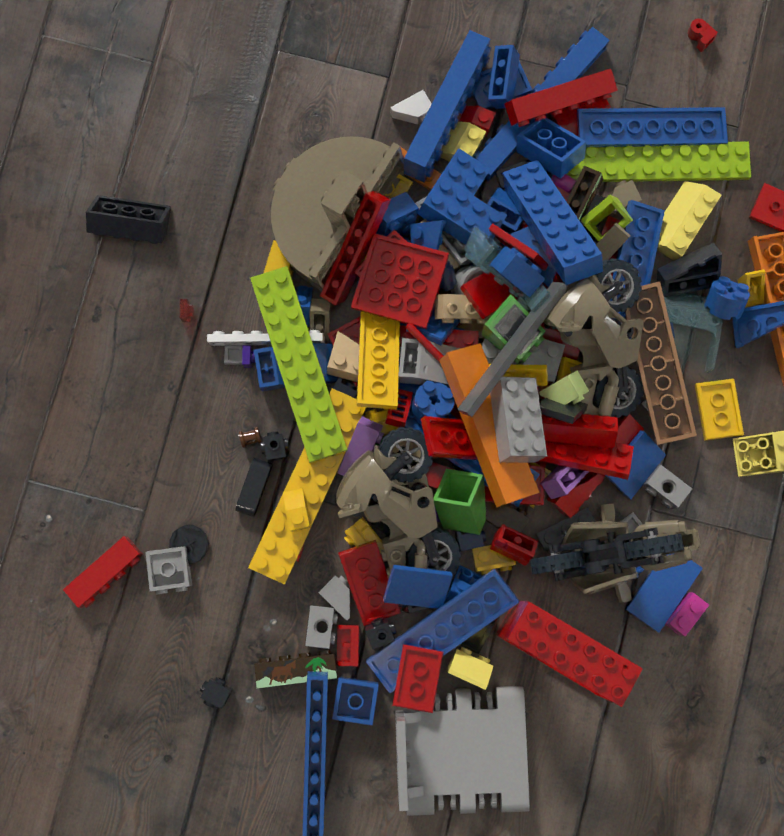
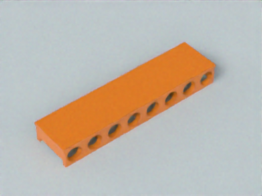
(768, 254)
(505, 479)

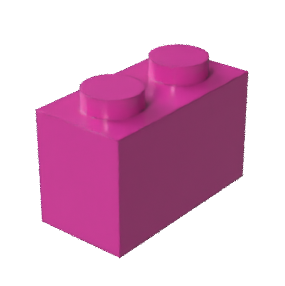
(687, 614)

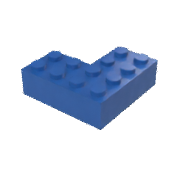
(455, 201)

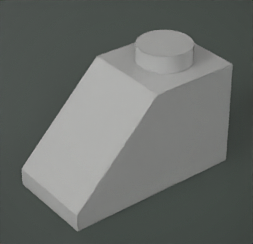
(338, 595)

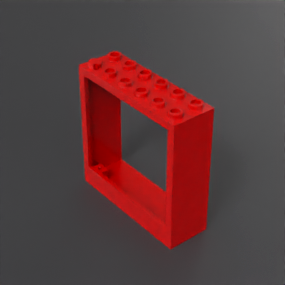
(569, 652)

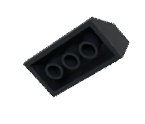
(128, 219)

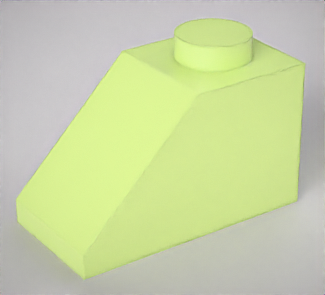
(567, 389)

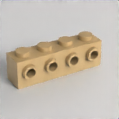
(456, 307)

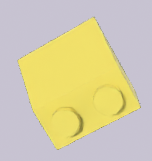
(465, 137)
(470, 668)

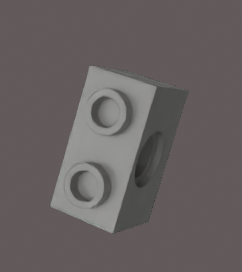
(678, 489)
(316, 638)

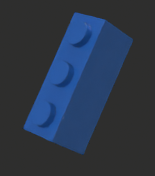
(503, 75)

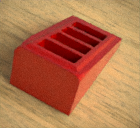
(396, 420)

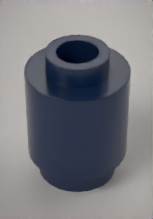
(449, 278)

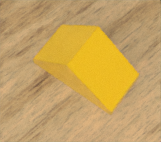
(756, 284)

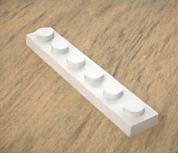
(219, 338)

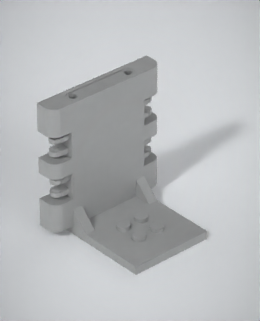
(464, 753)

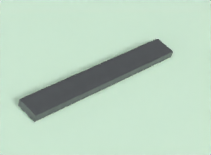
(511, 351)

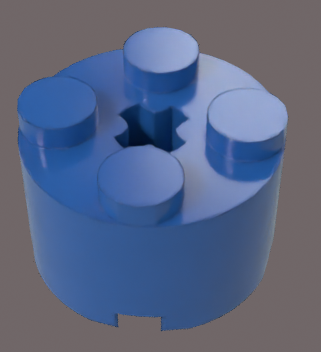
(727, 298)
(432, 400)

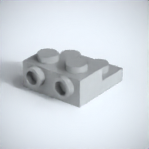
(168, 570)

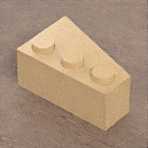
(344, 358)

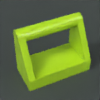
(603, 210)

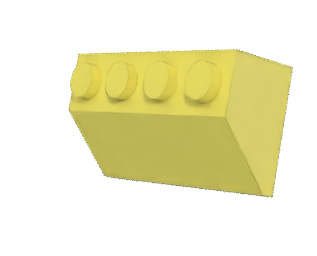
(685, 218)

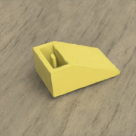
(759, 454)

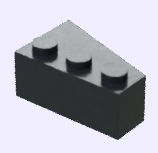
(691, 272)

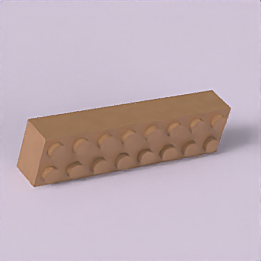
(661, 368)

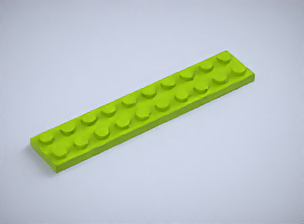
(668, 162)
(298, 364)

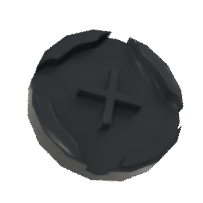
(194, 539)

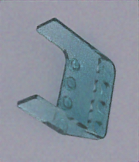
(482, 250)
(690, 311)

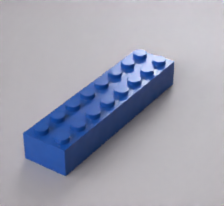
(447, 106)
(553, 222)

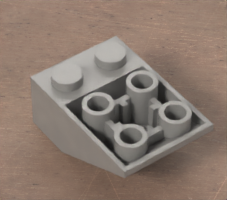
(419, 365)

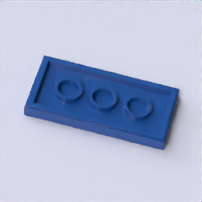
(662, 594)

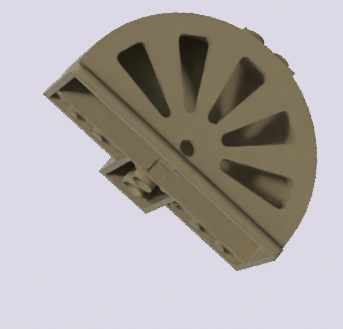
(321, 197)

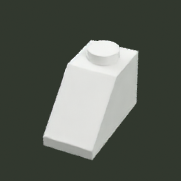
(412, 109)

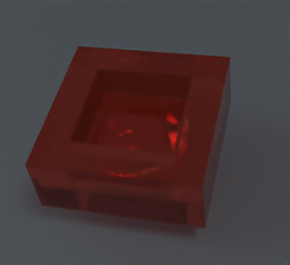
(186, 310)

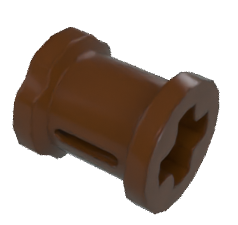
(250, 437)

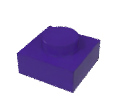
(247, 356)

